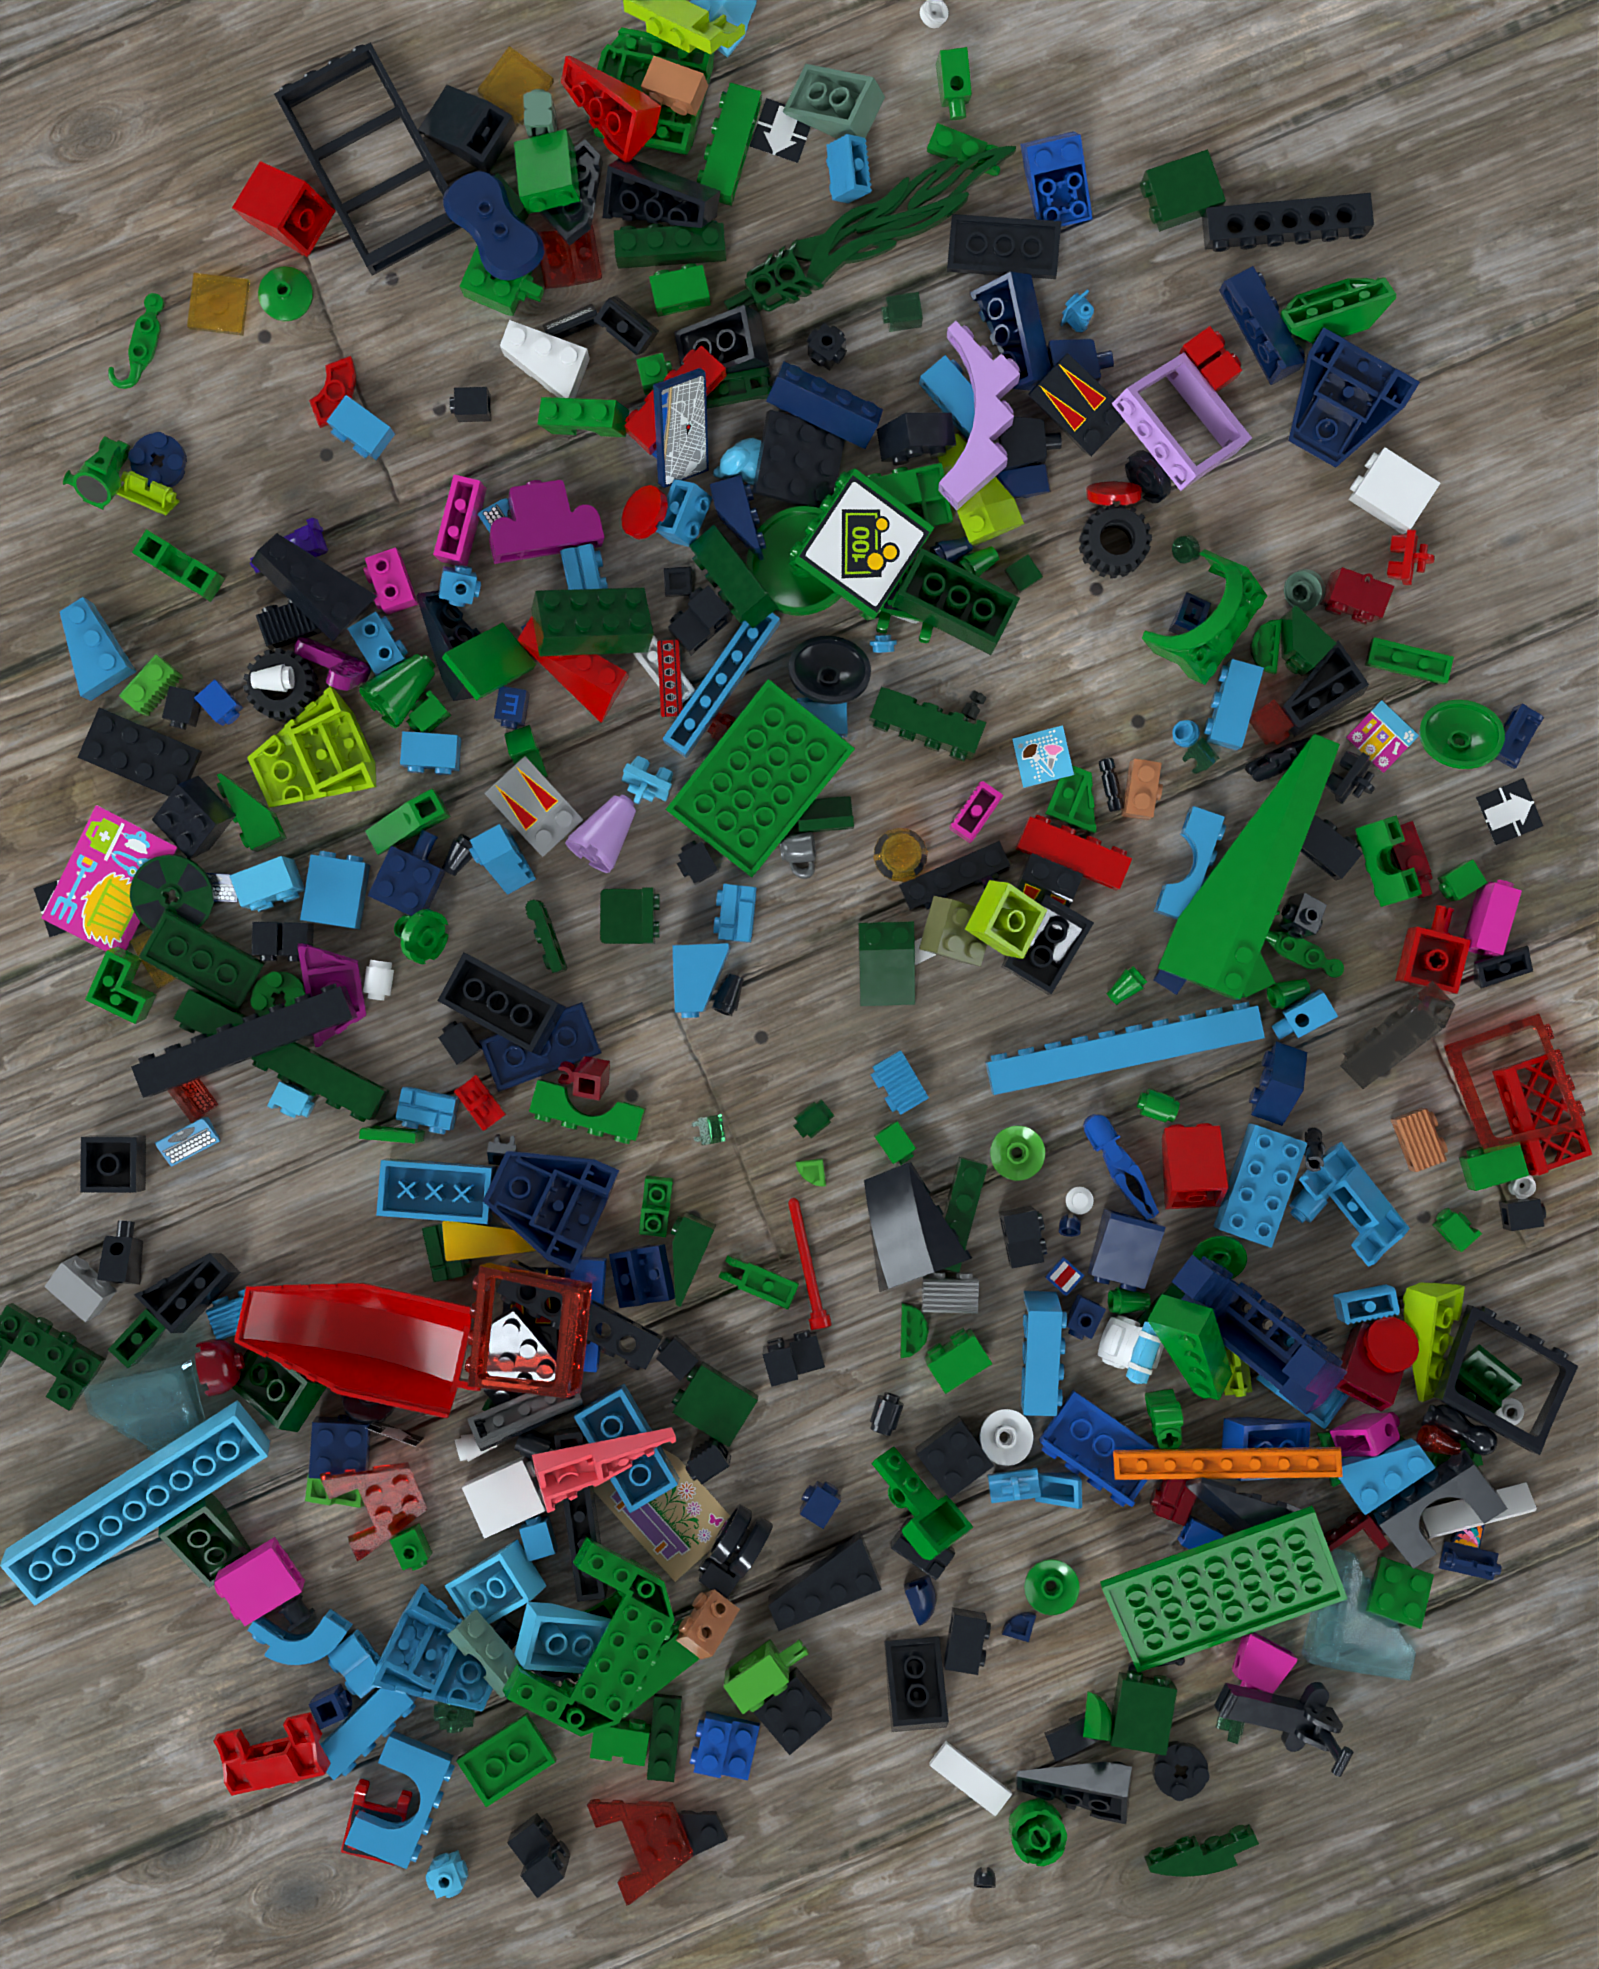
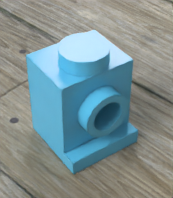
(291, 1100)

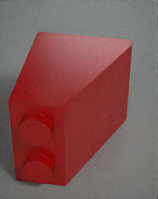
(284, 208)
(1193, 1166)

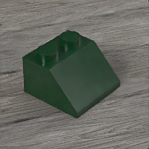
(1302, 642)

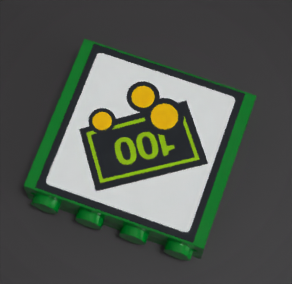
(861, 542)

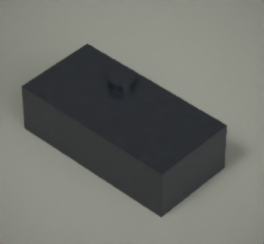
(501, 1003)

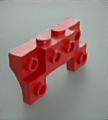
(275, 1761)

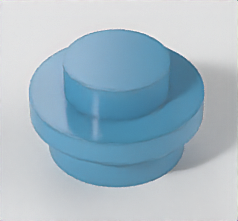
(883, 643)
(1185, 733)

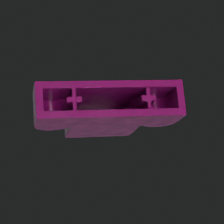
(542, 523)

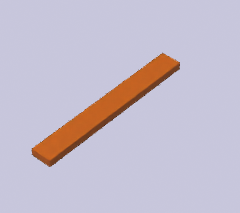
(1228, 1463)

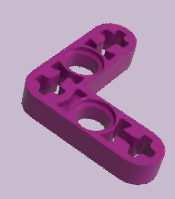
(344, 672)

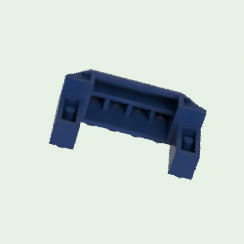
(1301, 1372)

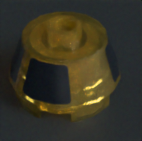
(900, 854)

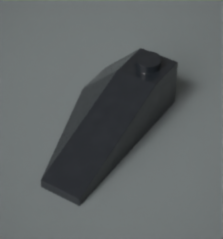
(1237, 1509)
(1092, 1786)

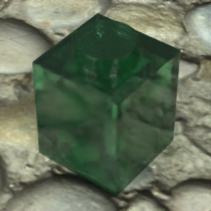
(902, 312)

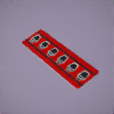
(669, 678)

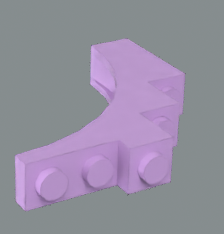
(992, 417)

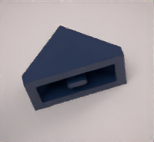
(1190, 614)

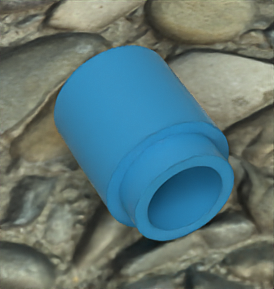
(1305, 1207)

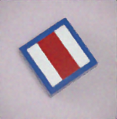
(1064, 1276)

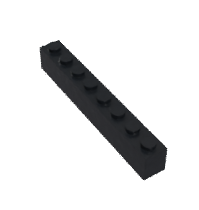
(244, 1041)

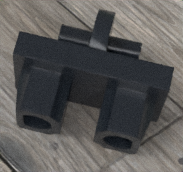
(1357, 767)

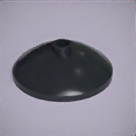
(829, 669)

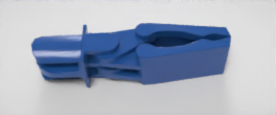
(1103, 1137)

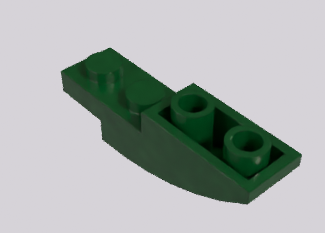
(1190, 1859)

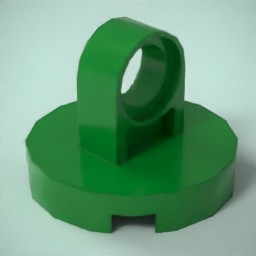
(422, 935)

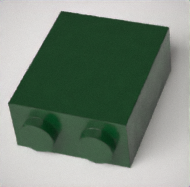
(1181, 190)
(714, 1403)
(1143, 1712)

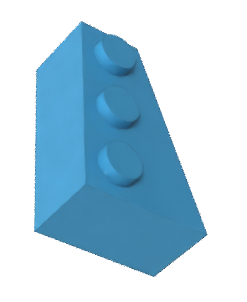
(502, 858)

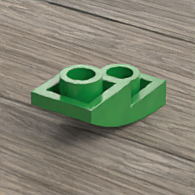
(656, 1206)

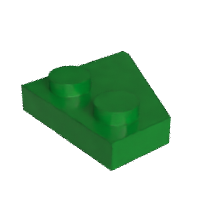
(1074, 801)

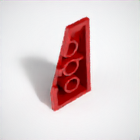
(618, 110)

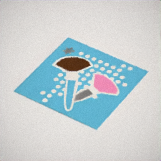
(1043, 756)

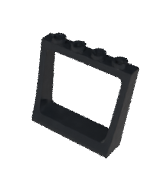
(1446, 1393)

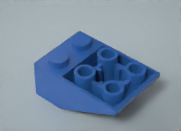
(1057, 178)

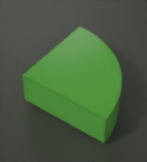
(812, 1171)

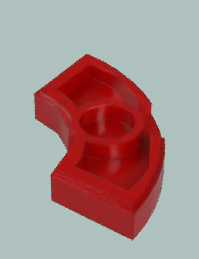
(338, 383)

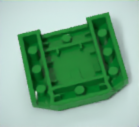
(632, 55)

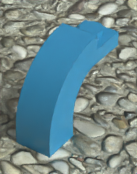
(300, 1648)

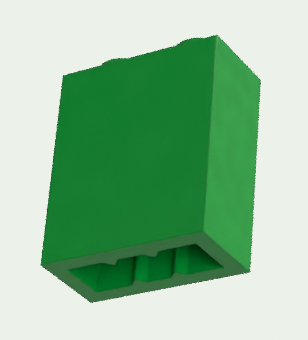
(547, 171)

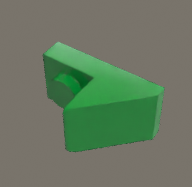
(523, 743)

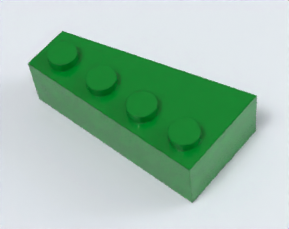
(1193, 1343)

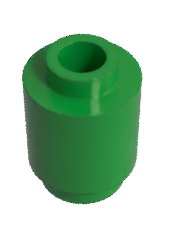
(1158, 1106)

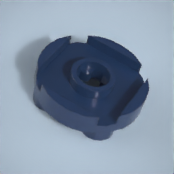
(158, 444)

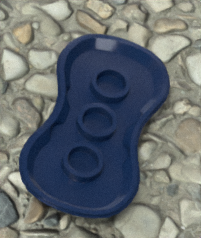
(504, 242)

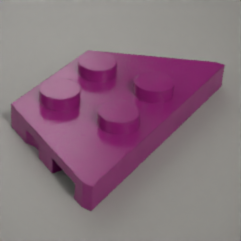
(326, 968)

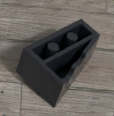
(1326, 690)

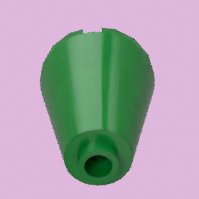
(398, 688)

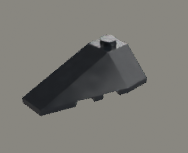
(445, 631)

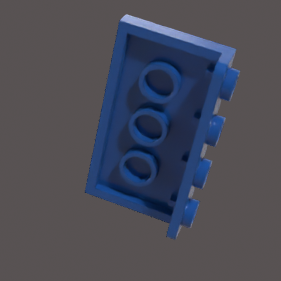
(1086, 1441)

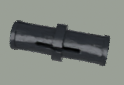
(1315, 1149)

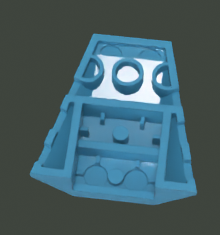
(426, 1662)

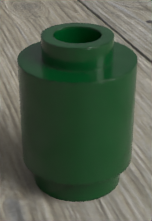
(813, 1119)

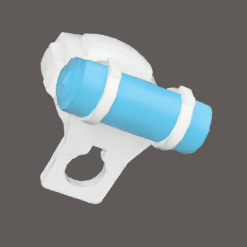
(1131, 1347)

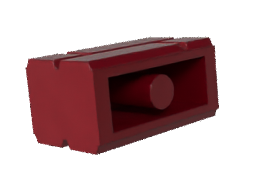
(1173, 1501)

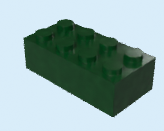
(956, 601)
(592, 621)

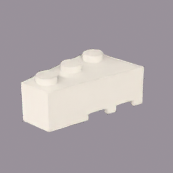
(546, 358)

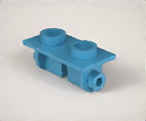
(1078, 312)

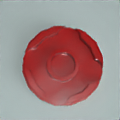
(1113, 491)
(644, 512)
(1391, 1344)

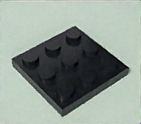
(797, 461)

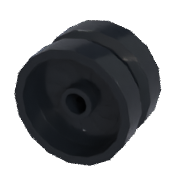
(740, 1540)

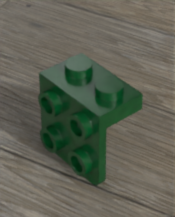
(629, 916)

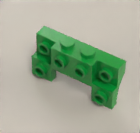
(918, 489)

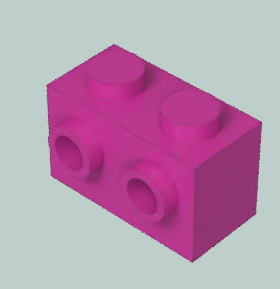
(390, 581)

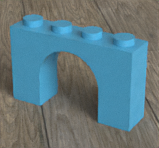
(399, 1840)

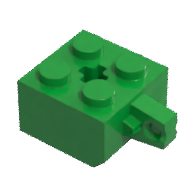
(497, 293)

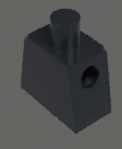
(1028, 443)
(118, 1265)

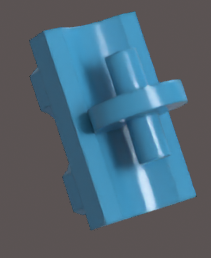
(1014, 1485)

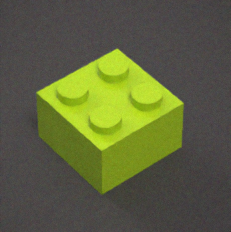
(1006, 919)

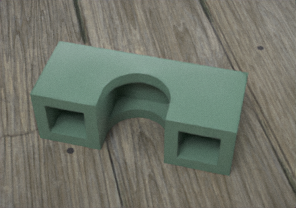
(479, 1639)

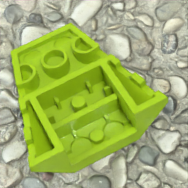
(315, 755)

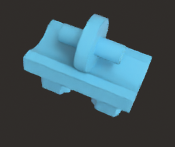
(645, 784)

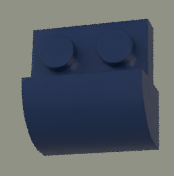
(642, 1275)

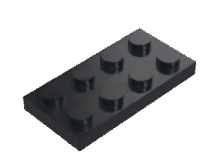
(1003, 246)
(138, 753)

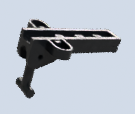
(1300, 1720)

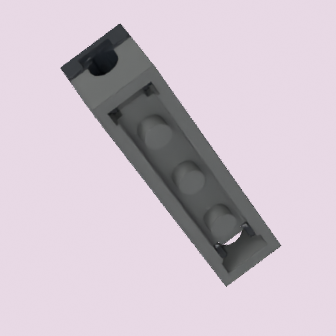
(519, 1417)

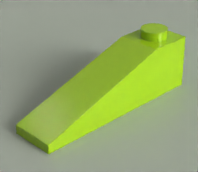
(990, 510)
(1431, 1313)

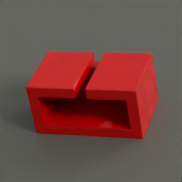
(1212, 359)

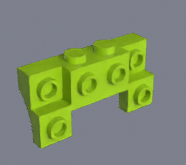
(684, 24)

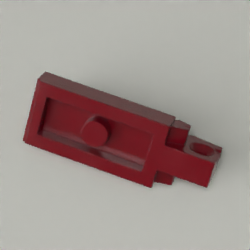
(1412, 855)

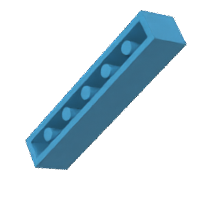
(719, 684)

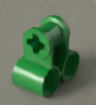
(1165, 1417)

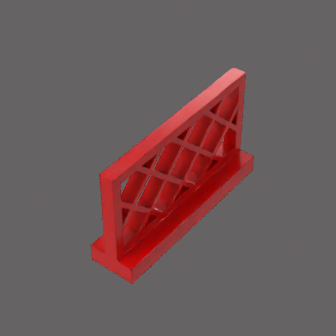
(1520, 1117)

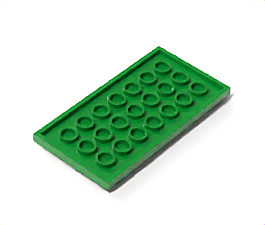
(1224, 1589)

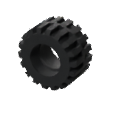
(1128, 522)
(300, 697)

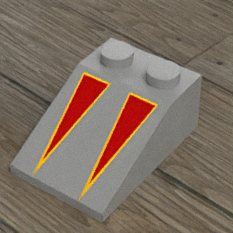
(533, 806)

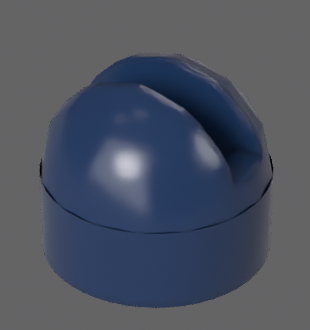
(1070, 1226)

